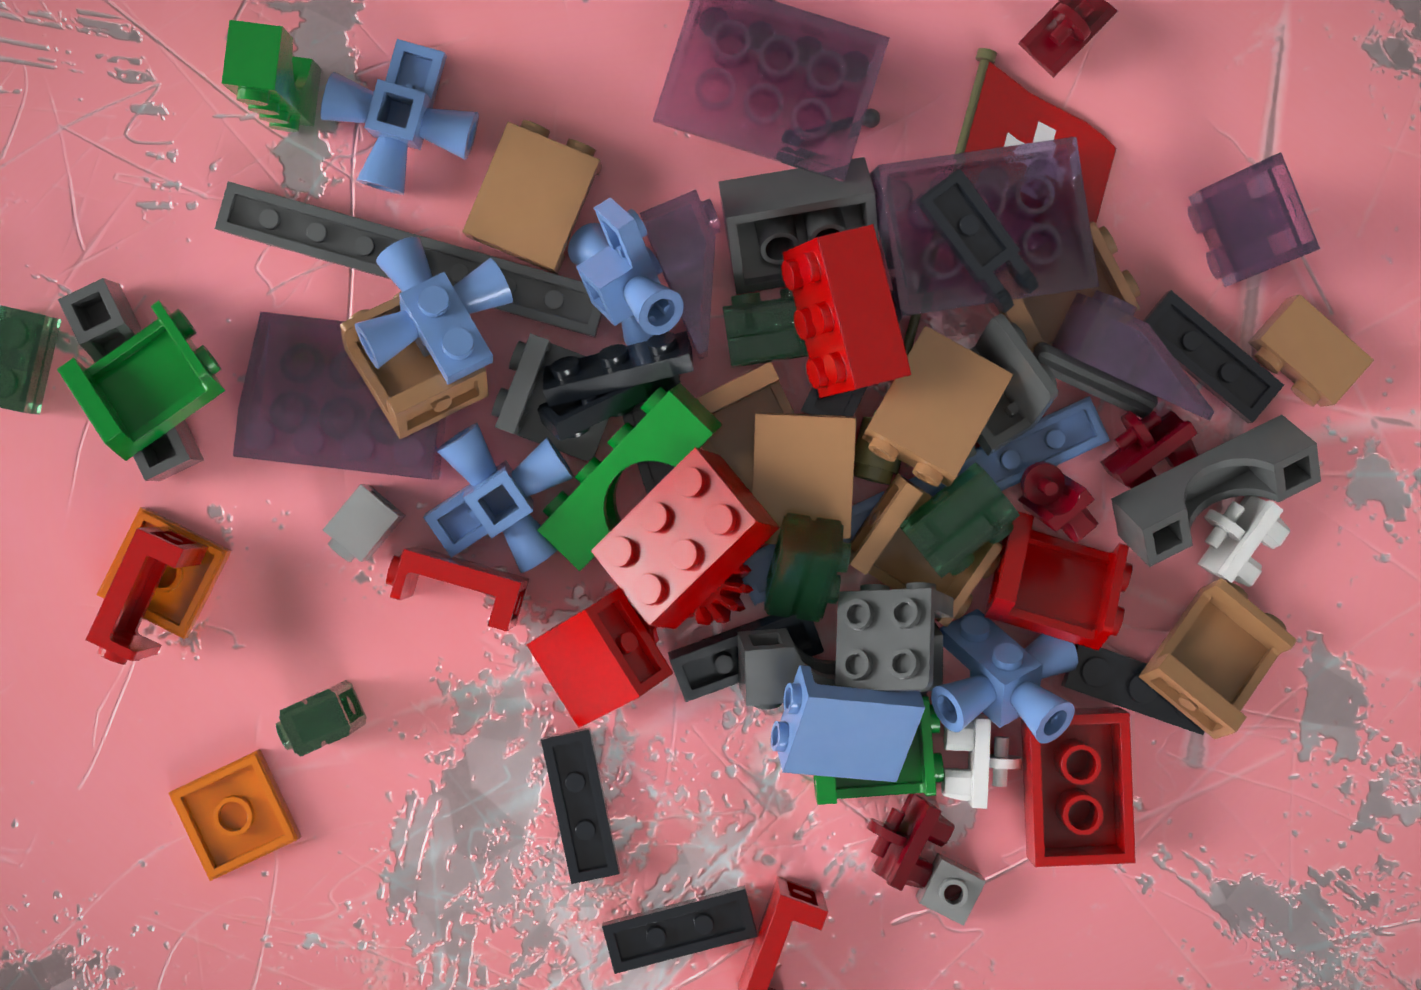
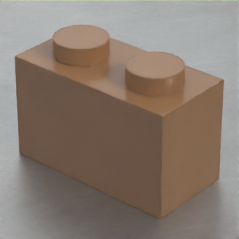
(1309, 352)

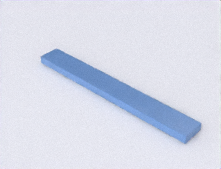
(1052, 440)

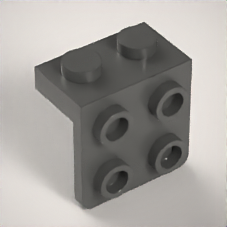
(1028, 392)
(519, 404)
(888, 636)

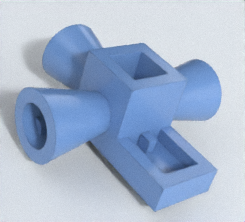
(400, 114)
(623, 274)
(434, 312)
(496, 498)
(1004, 678)

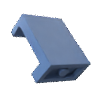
(845, 730)

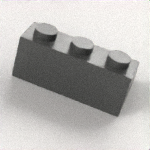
(785, 210)

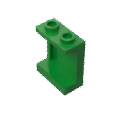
(145, 383)
(918, 775)

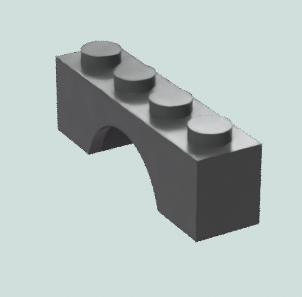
(103, 322)
(1263, 462)
(771, 661)

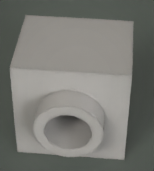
(947, 873)

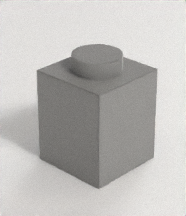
(362, 524)

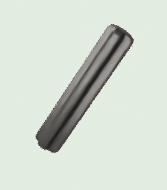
(1095, 381)

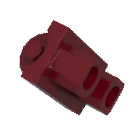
(1065, 32)
(1147, 444)
(1057, 500)
(903, 839)

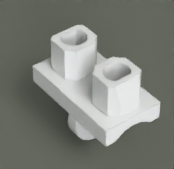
(1238, 535)
(972, 783)

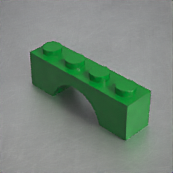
(268, 77)
(665, 435)

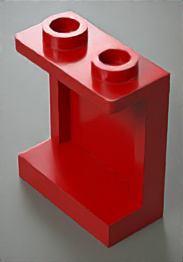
(505, 586)
(1058, 586)
(133, 589)
(600, 658)
(786, 904)

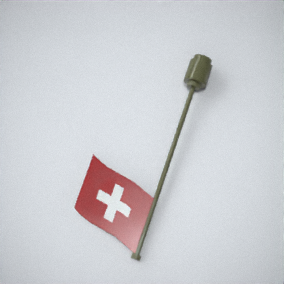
(996, 117)

